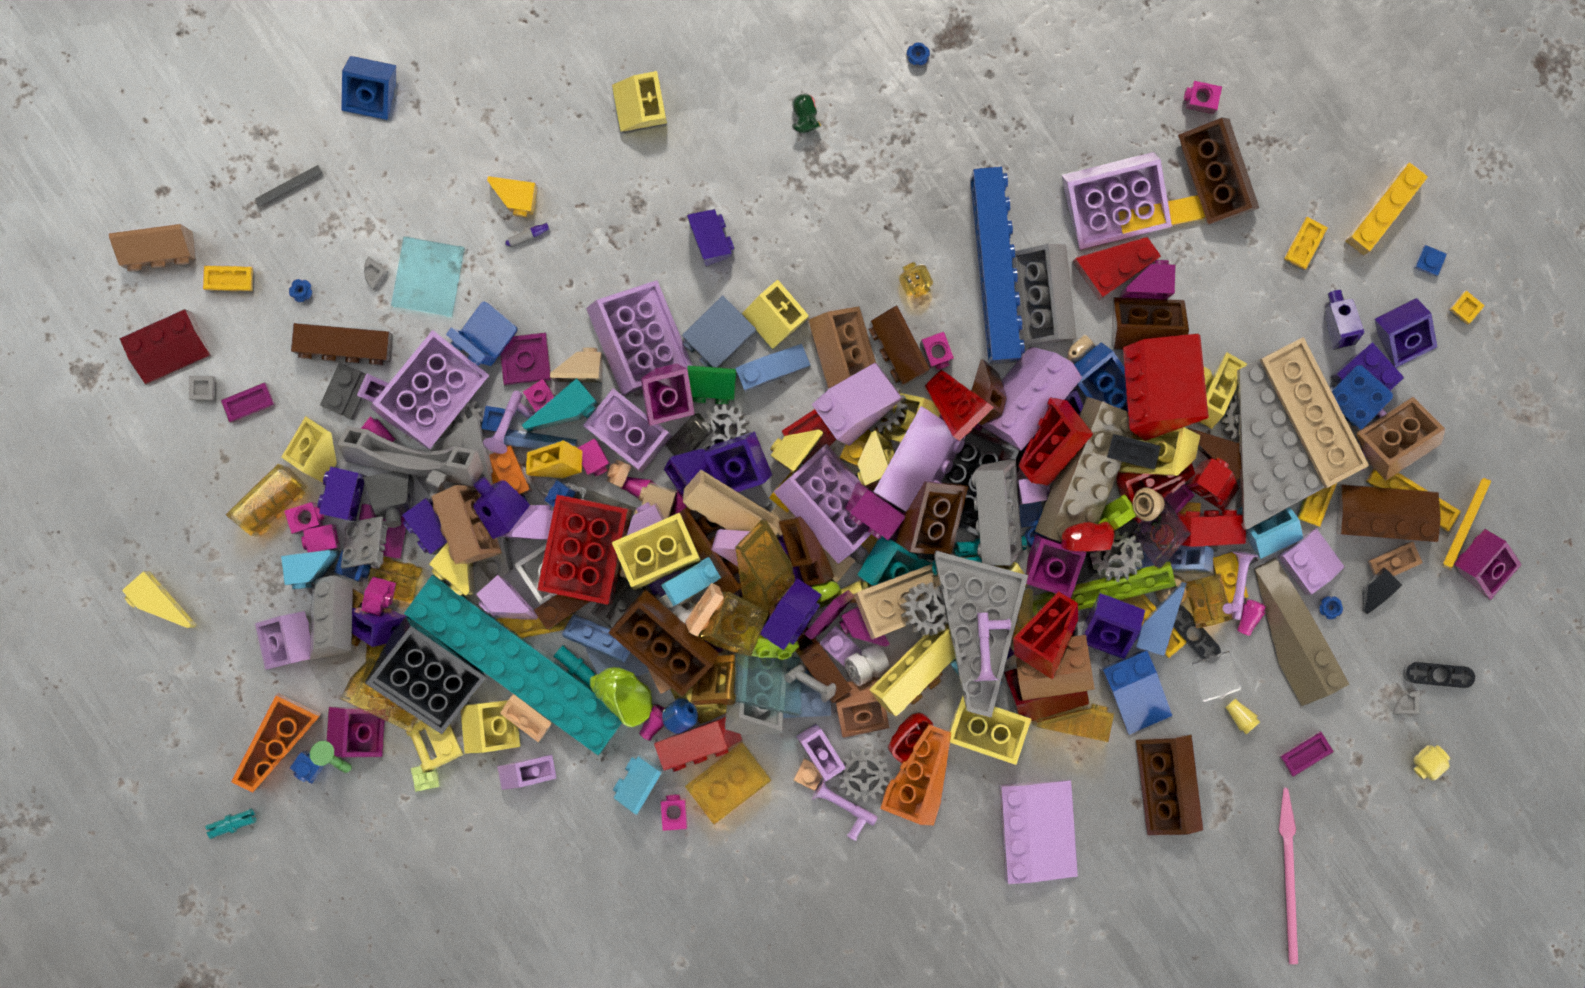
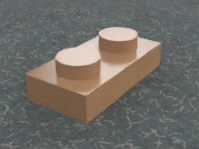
(1396, 560)

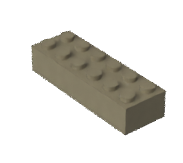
(1088, 478)

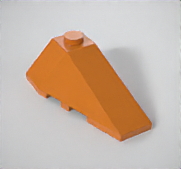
(919, 784)

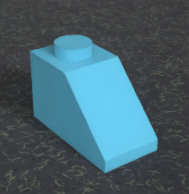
(691, 581)

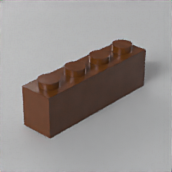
(341, 343)

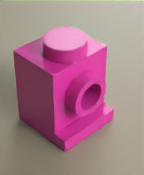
(378, 595)

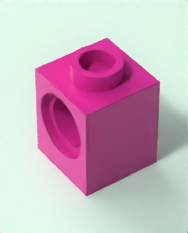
(1212, 93)
(941, 341)
(539, 394)
(593, 458)
(294, 517)
(321, 538)
(674, 823)

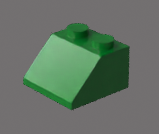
(712, 384)

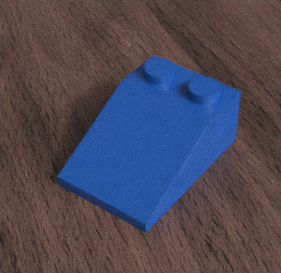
(1103, 377)
(1136, 691)

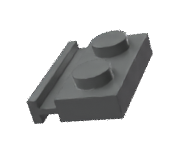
(343, 391)
(623, 598)

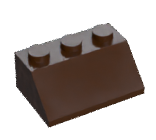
(1147, 319)
(898, 346)

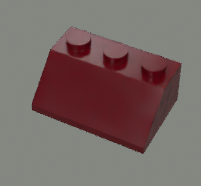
(165, 346)
(1045, 706)

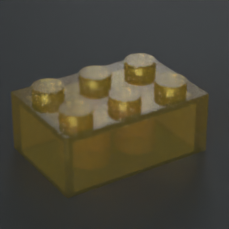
(728, 782)

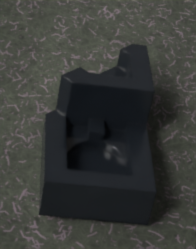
(1379, 590)

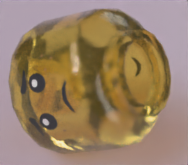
(915, 280)

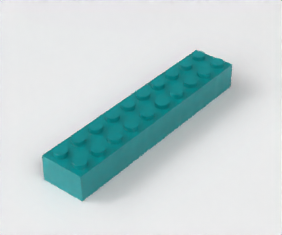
(514, 663)

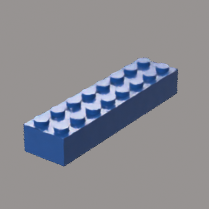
(995, 265)

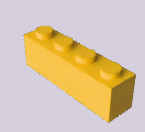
(1386, 208)

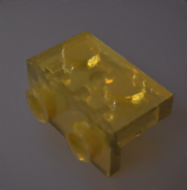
(403, 574)

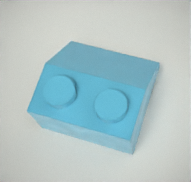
(1274, 532)
(304, 568)
(637, 784)

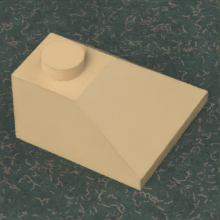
(584, 366)

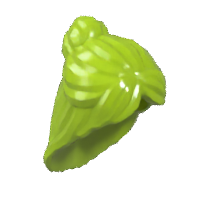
(623, 695)

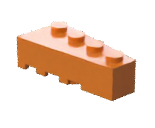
(278, 733)

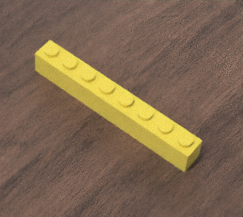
(918, 667)

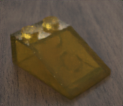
(763, 567)
(1087, 722)

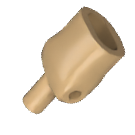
(1080, 349)

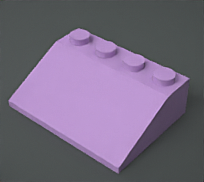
(1104, 190)
(637, 334)
(1028, 389)
(429, 390)
(922, 456)
(820, 496)
(1038, 831)

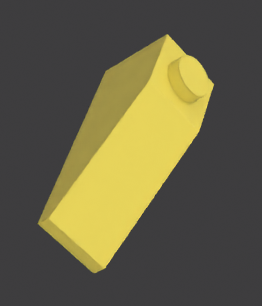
(1222, 388)
(150, 596)

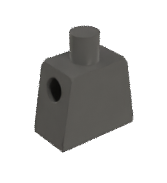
(390, 495)

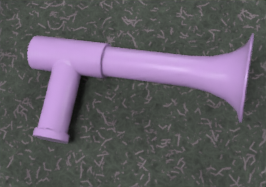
(496, 443)
(1238, 600)
(984, 626)
(863, 815)

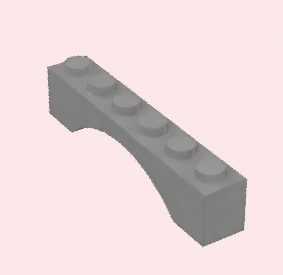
(371, 450)

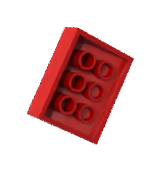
(1165, 384)
(580, 549)

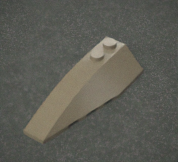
(1297, 638)

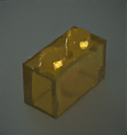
(1207, 600)

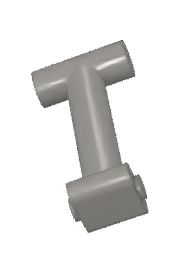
(436, 479)
(798, 673)

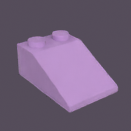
(857, 403)
(627, 430)

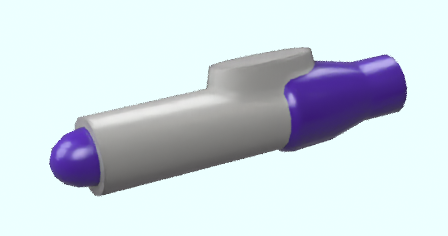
(528, 233)

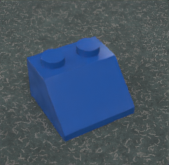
(368, 87)

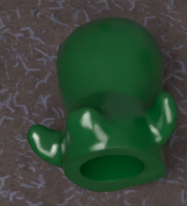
(805, 111)

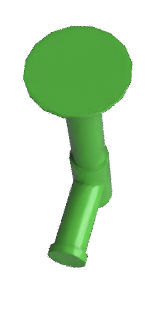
(323, 753)

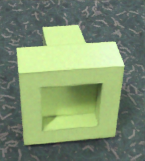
(424, 780)

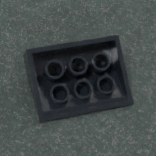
(977, 451)
(424, 676)

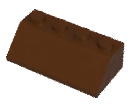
(1218, 171)
(1389, 513)
(703, 536)
(663, 643)
(1169, 785)

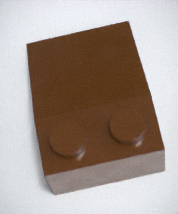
(932, 518)

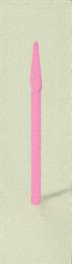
(1288, 829)

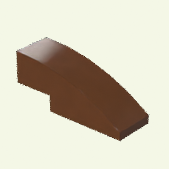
(805, 551)

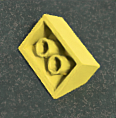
(1176, 453)
(656, 551)
(993, 736)

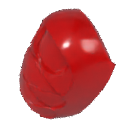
(1088, 537)
(907, 735)

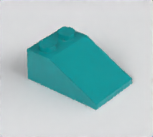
(567, 406)
(889, 561)

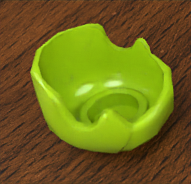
(829, 591)

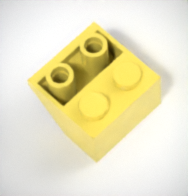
(639, 102)
(775, 314)
(458, 574)

